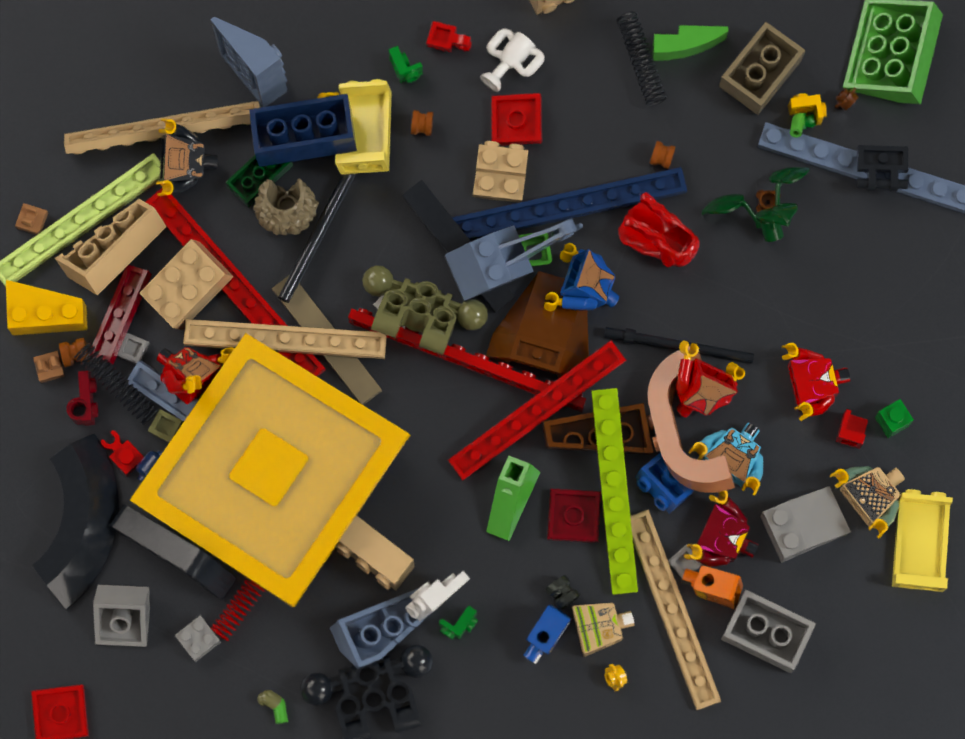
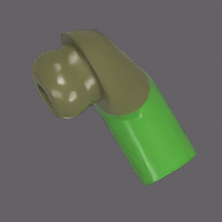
(275, 702)

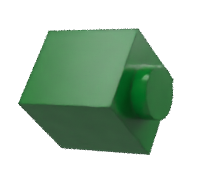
(894, 418)

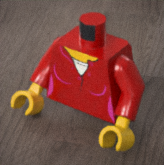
(813, 380)

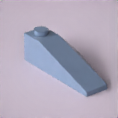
(374, 631)

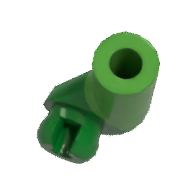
(801, 121)

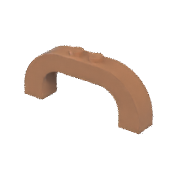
(698, 475)

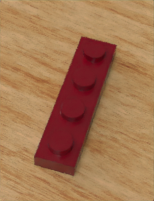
(120, 313)

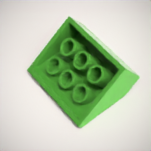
(894, 49)

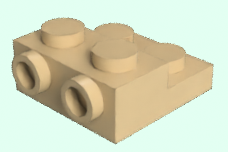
(500, 172)

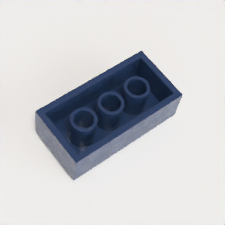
(303, 130)

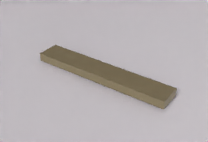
(347, 368)

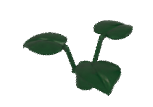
(768, 219)

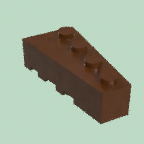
(579, 431)

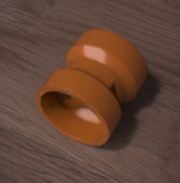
(69, 351)

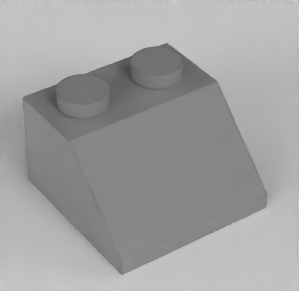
(121, 615)

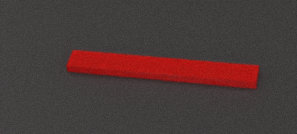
(537, 410)

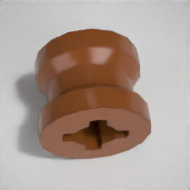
(422, 123)
(662, 155)

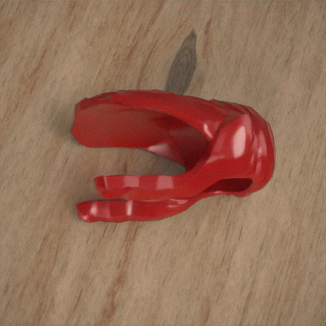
(658, 233)

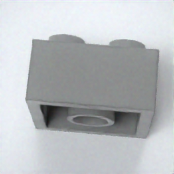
(197, 638)

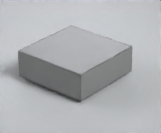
(133, 348)
(680, 564)

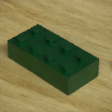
(251, 176)

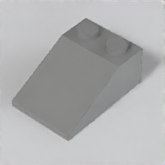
(804, 523)

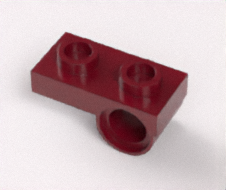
(87, 387)

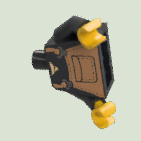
(181, 159)

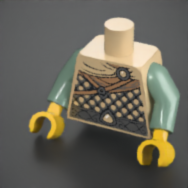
(871, 494)

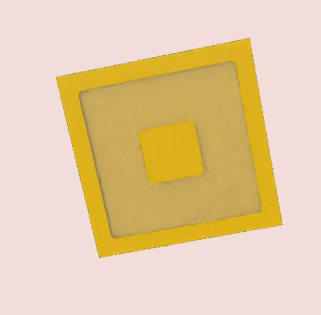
(270, 469)

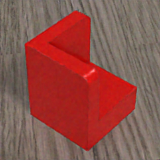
(852, 430)

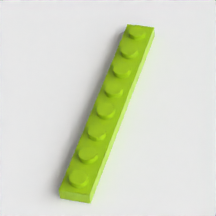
(614, 491)

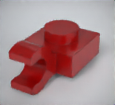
(444, 37)

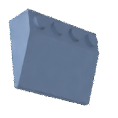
(252, 60)

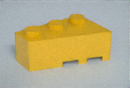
(42, 311)

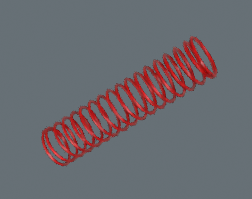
(214, 629)

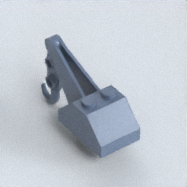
(499, 258)

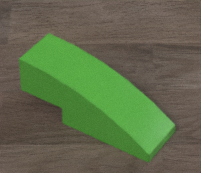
(687, 42)

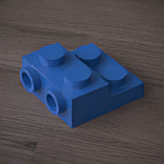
(662, 485)

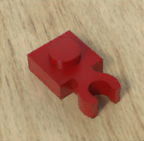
(124, 454)

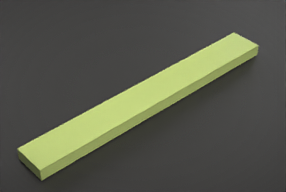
(80, 220)

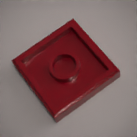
(574, 515)

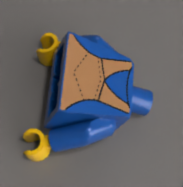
(586, 282)

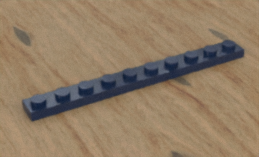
(573, 203)

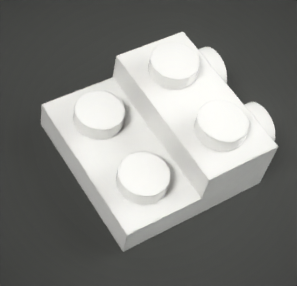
(430, 596)

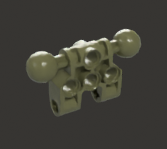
(420, 309)

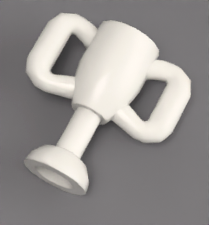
(511, 57)

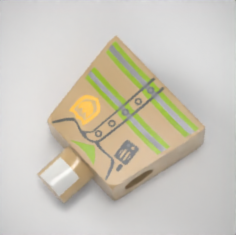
(599, 626)

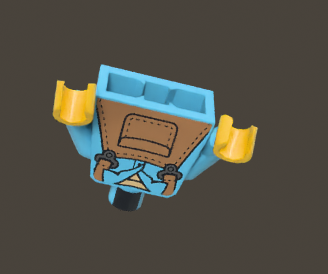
(740, 452)

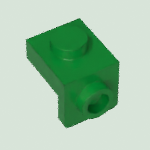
(466, 622)

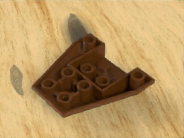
(540, 337)

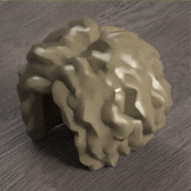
(285, 210)

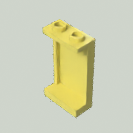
(372, 124)
(921, 541)

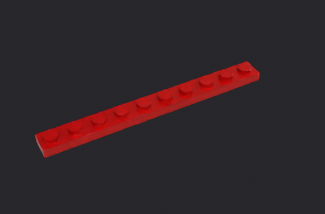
(238, 288)
(457, 355)

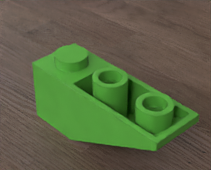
(511, 496)

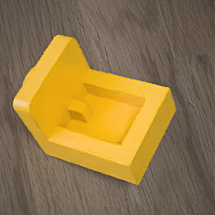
(806, 104)

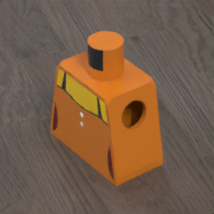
(724, 590)

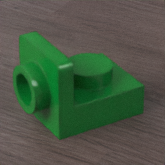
(400, 64)

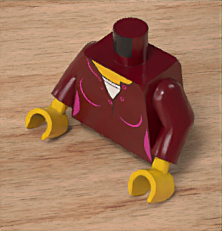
(723, 535)

